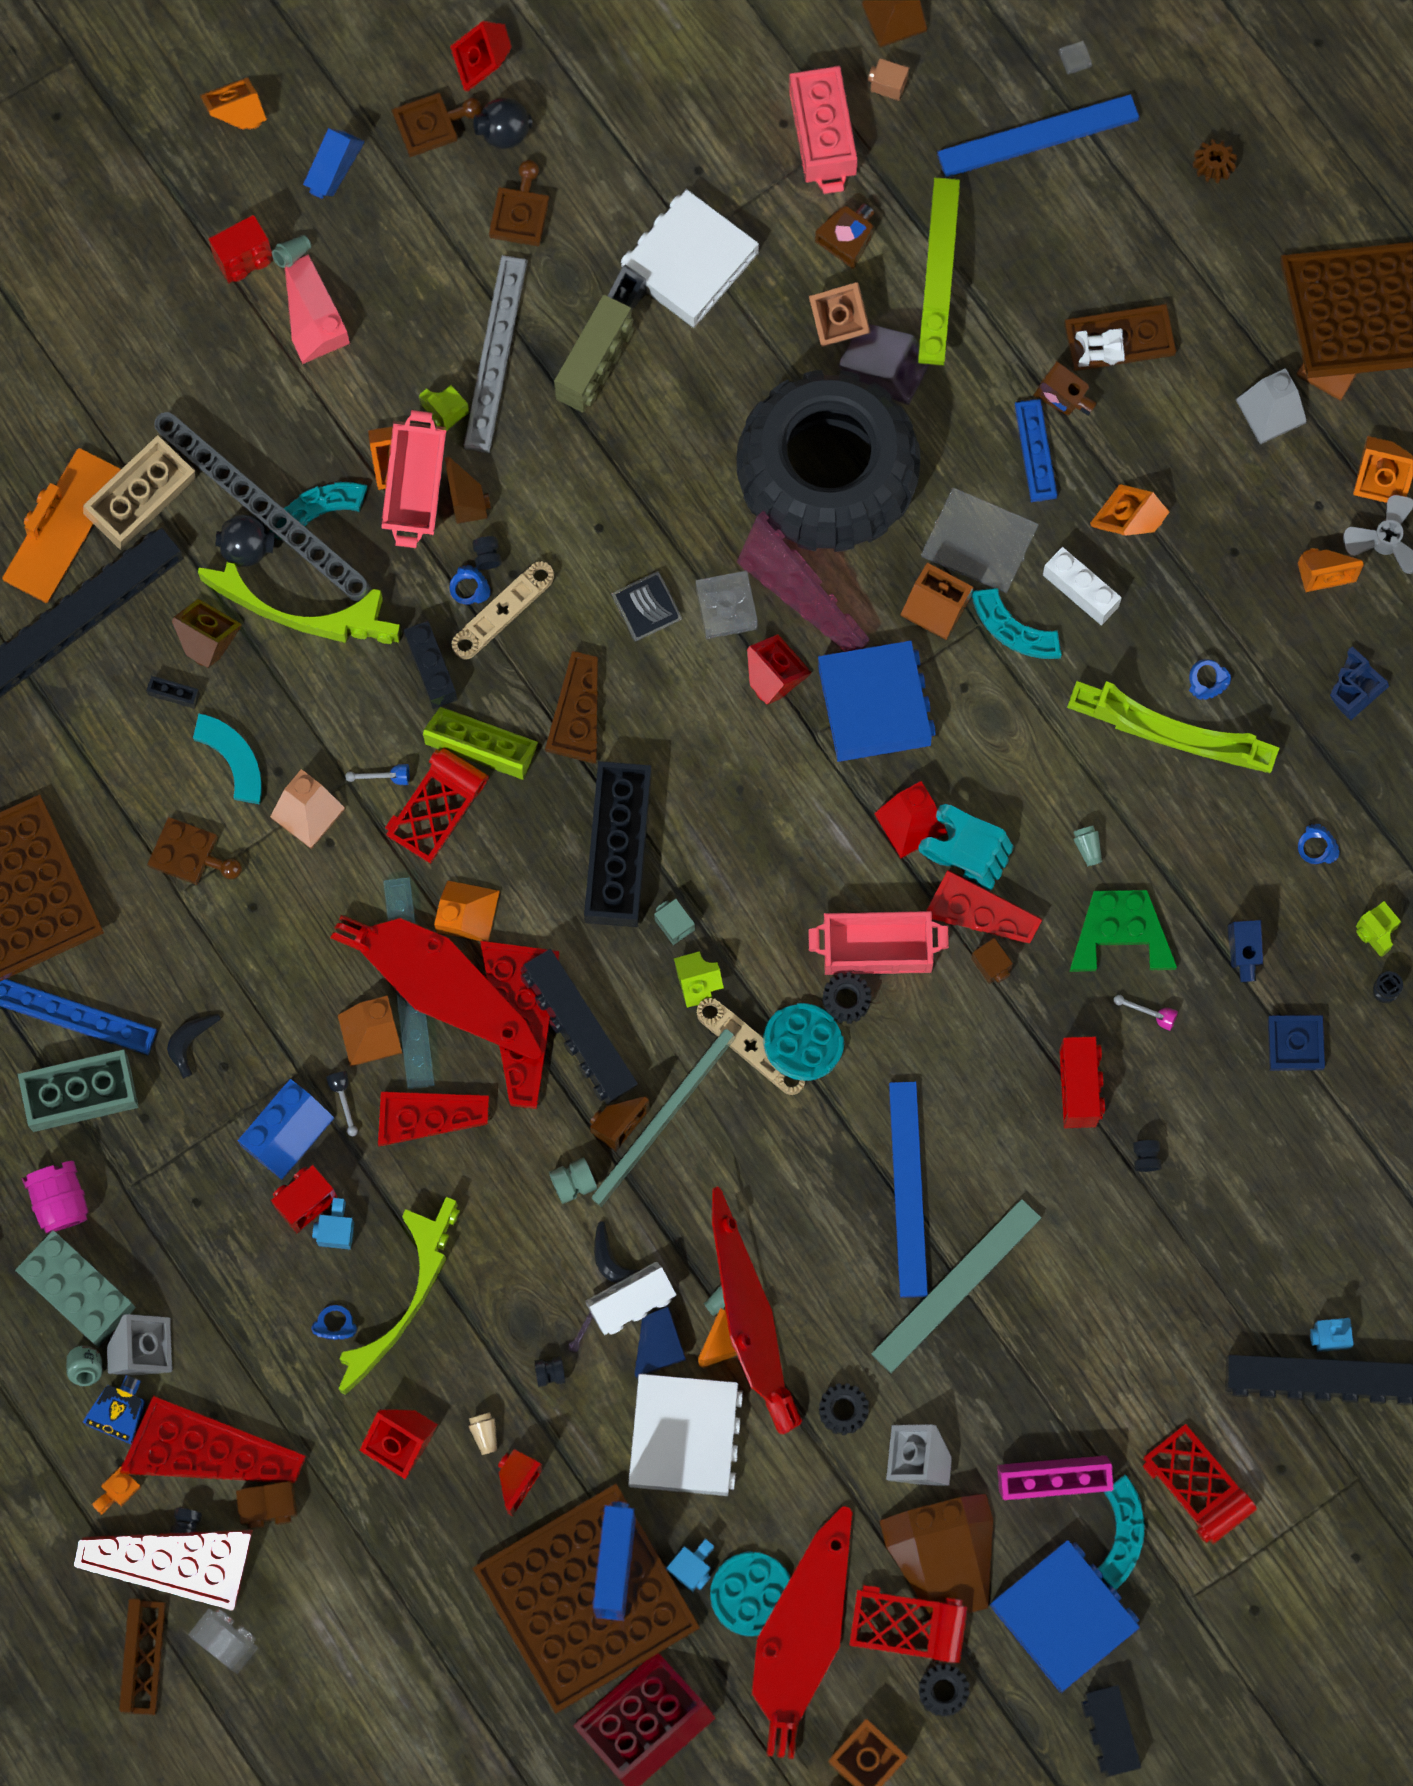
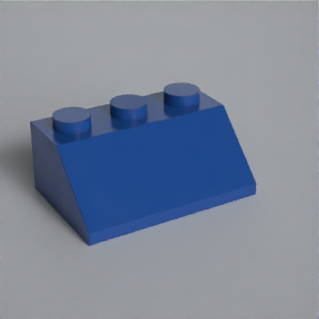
(285, 1129)

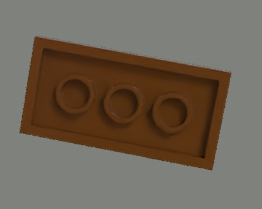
(1144, 334)

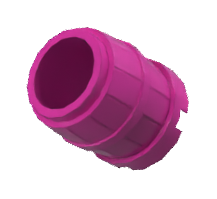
(56, 1197)

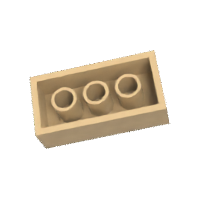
(139, 492)

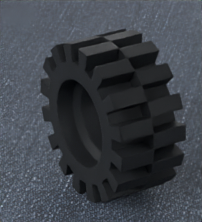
(850, 982)
(843, 1392)
(938, 1707)

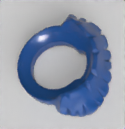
(482, 592)
(1222, 680)
(1316, 831)
(346, 1331)

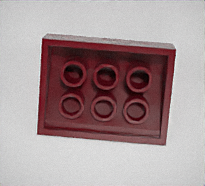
(644, 1721)

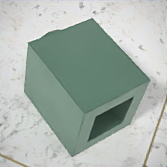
(674, 921)

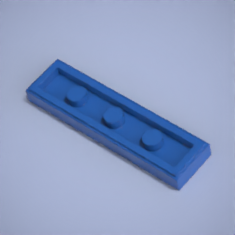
(1035, 450)

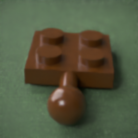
(428, 125)
(520, 214)
(186, 851)

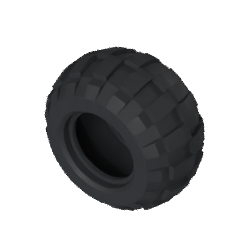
(819, 515)

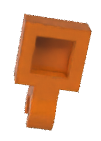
(119, 1489)

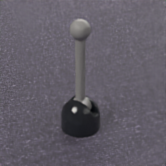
(338, 1083)

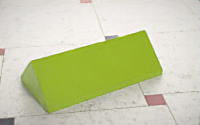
(480, 742)

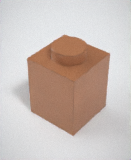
(888, 79)

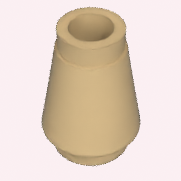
(484, 1432)

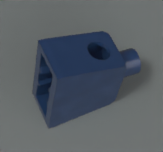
(1246, 936)

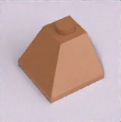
(839, 314)
(306, 809)

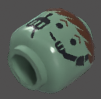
(84, 1365)

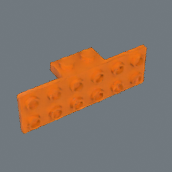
(58, 527)

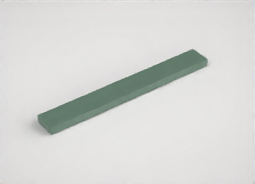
(663, 1117)
(956, 1286)

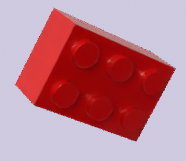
(1081, 1082)

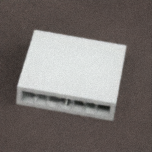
(691, 257)
(684, 1435)

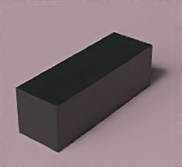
(173, 692)

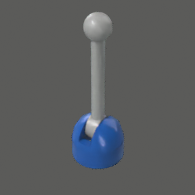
(399, 775)

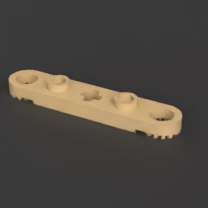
(489, 623)
(728, 1020)

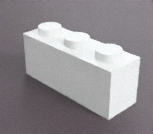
(1081, 586)
(631, 1298)

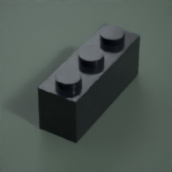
(430, 665)
(1111, 1732)

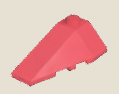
(313, 317)

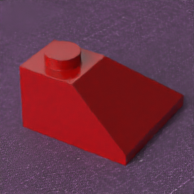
(480, 52)
(774, 669)
(910, 819)
(398, 1439)
(517, 1477)

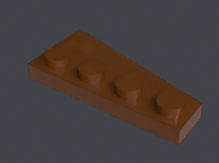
(575, 718)

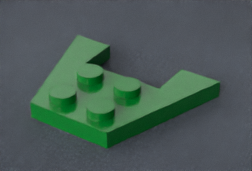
(1121, 920)

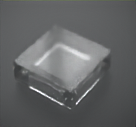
(1075, 57)

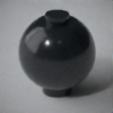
(503, 123)
(244, 540)

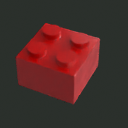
(241, 249)
(303, 1198)

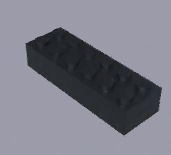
(618, 844)

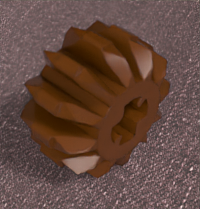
(1216, 153)

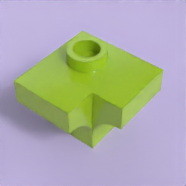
(445, 406)
(1376, 928)
(697, 978)

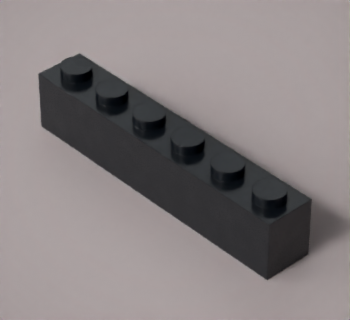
(578, 1027)

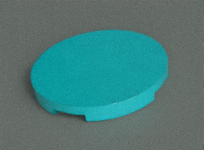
(803, 1042)
(747, 1591)

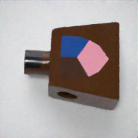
(847, 234)
(1064, 391)

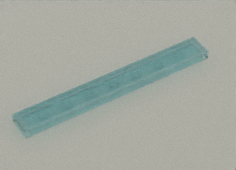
(412, 1022)

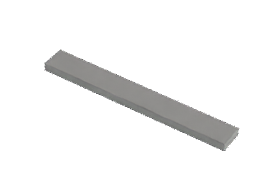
(495, 354)

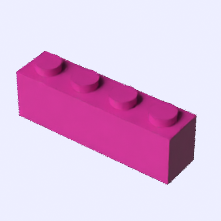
(1055, 1477)

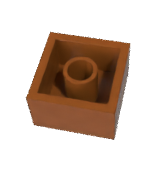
(867, 1757)

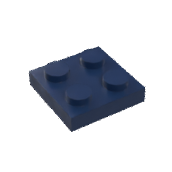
(1296, 1043)

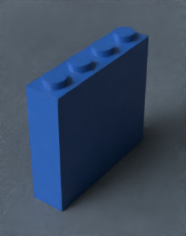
(875, 701)
(614, 1562)
(1065, 1615)

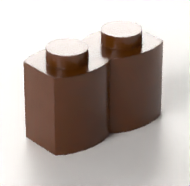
(266, 1504)

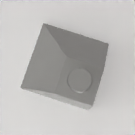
(1272, 406)
(140, 1346)
(918, 1456)

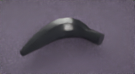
(183, 1037)
(605, 1260)

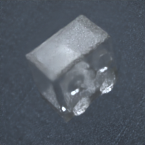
(726, 604)
(223, 1641)

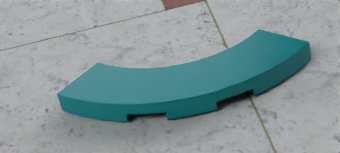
(323, 500)
(1012, 633)
(237, 754)
(1128, 1534)

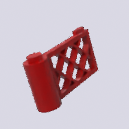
(457, 776)
(1220, 1515)
(945, 1630)

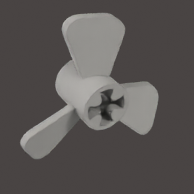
(1360, 540)

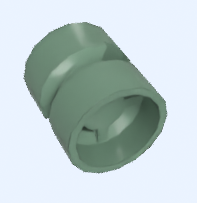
(573, 1180)

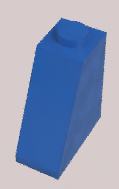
(332, 162)

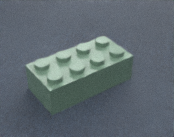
(78, 1090)
(75, 1288)

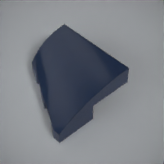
(1357, 685)
(657, 1343)

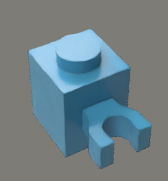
(334, 1230)
(1332, 1335)
(690, 1567)

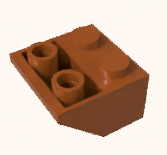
(937, 601)

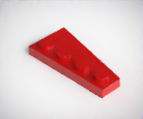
(976, 908)
(425, 1115)

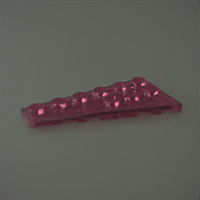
(797, 584)

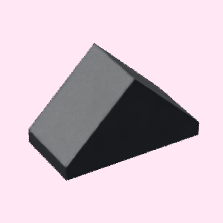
(628, 287)

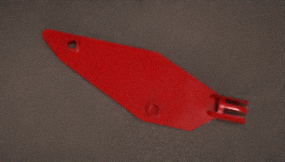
(438, 980)
(750, 1318)
(802, 1633)

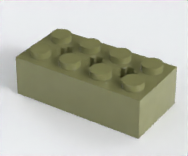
(594, 354)

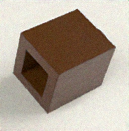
(992, 962)

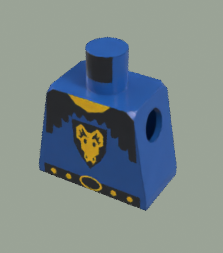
(118, 1411)

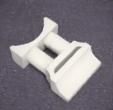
(1111, 344)

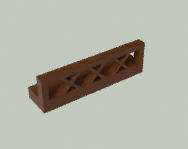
(131, 1657)

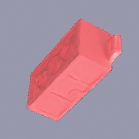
(823, 127)
(413, 478)
(878, 942)

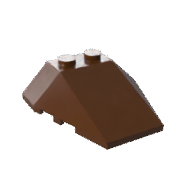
(944, 1550)

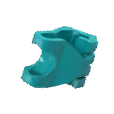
(971, 846)

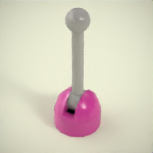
(1164, 1017)

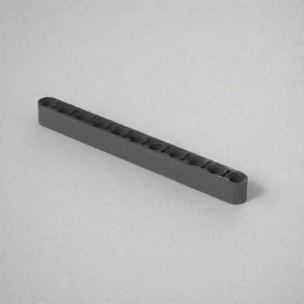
(254, 498)

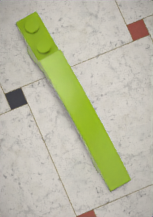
(939, 271)
(358, 620)
(1131, 717)
(429, 1238)

